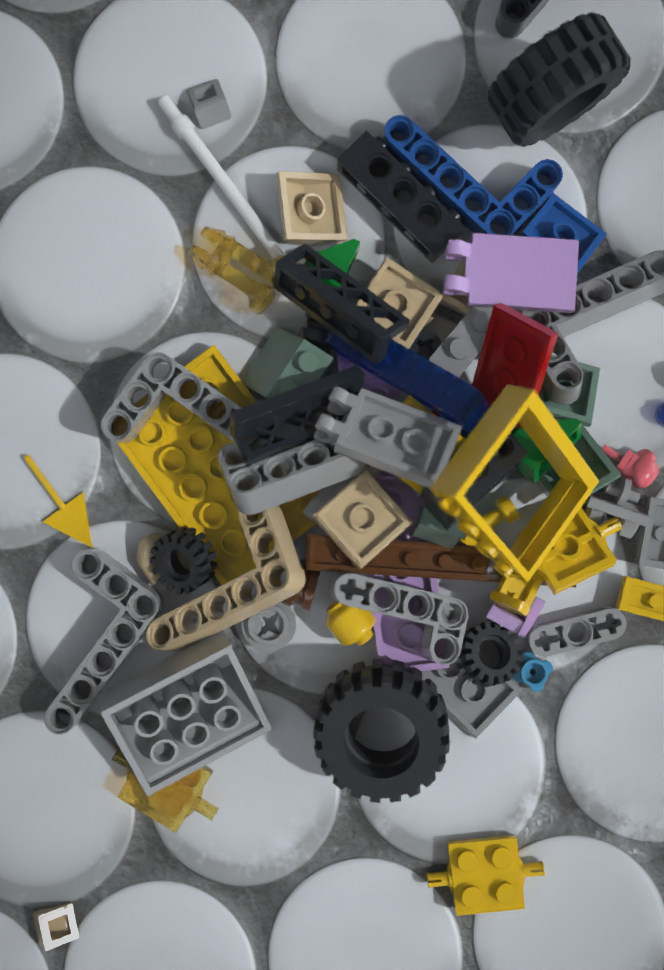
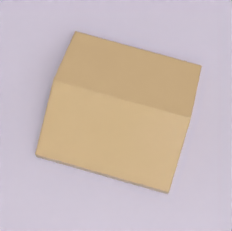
(311, 208)

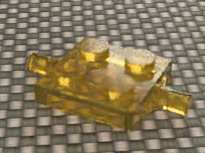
(171, 803)

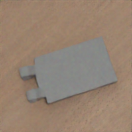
(388, 435)

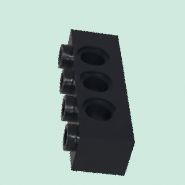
(373, 152)

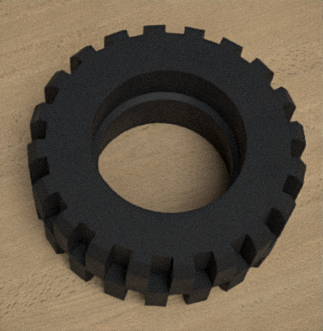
(558, 79)
(382, 772)

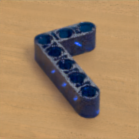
(423, 380)

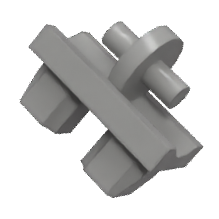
(627, 512)

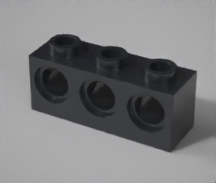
(494, 472)

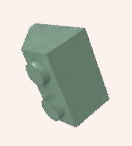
(285, 365)

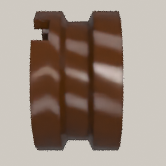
(305, 596)

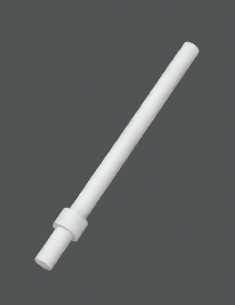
(184, 130)

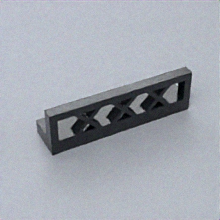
(331, 305)
(289, 408)

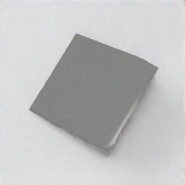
(209, 103)

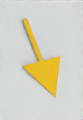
(70, 518)

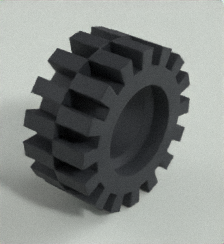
(171, 569)
(507, 654)

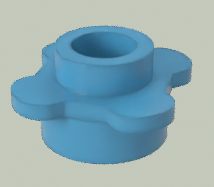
(537, 680)

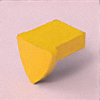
(516, 594)

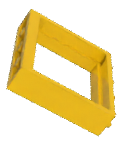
(555, 513)

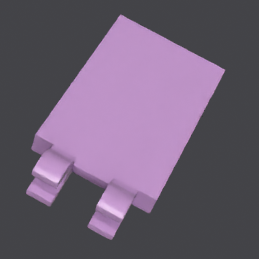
(515, 272)

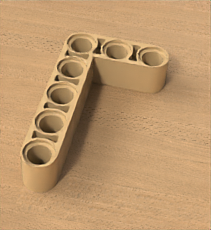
(237, 591)

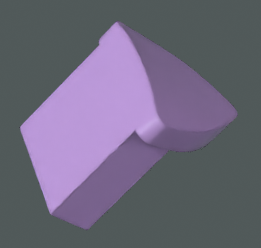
(512, 621)

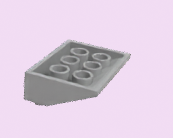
(183, 713)

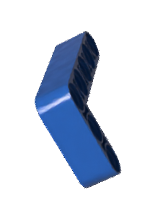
(467, 187)

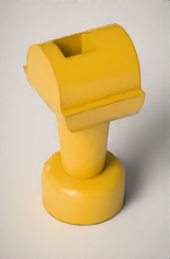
(504, 511)

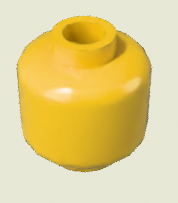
(350, 623)

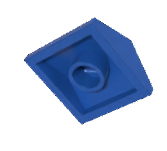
(562, 221)

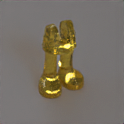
(217, 264)

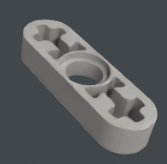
(598, 616)

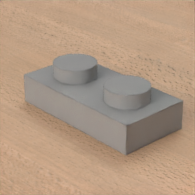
(651, 540)

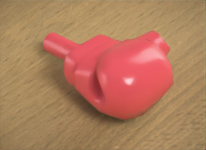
(637, 466)

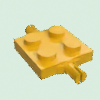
(578, 553)
(485, 875)

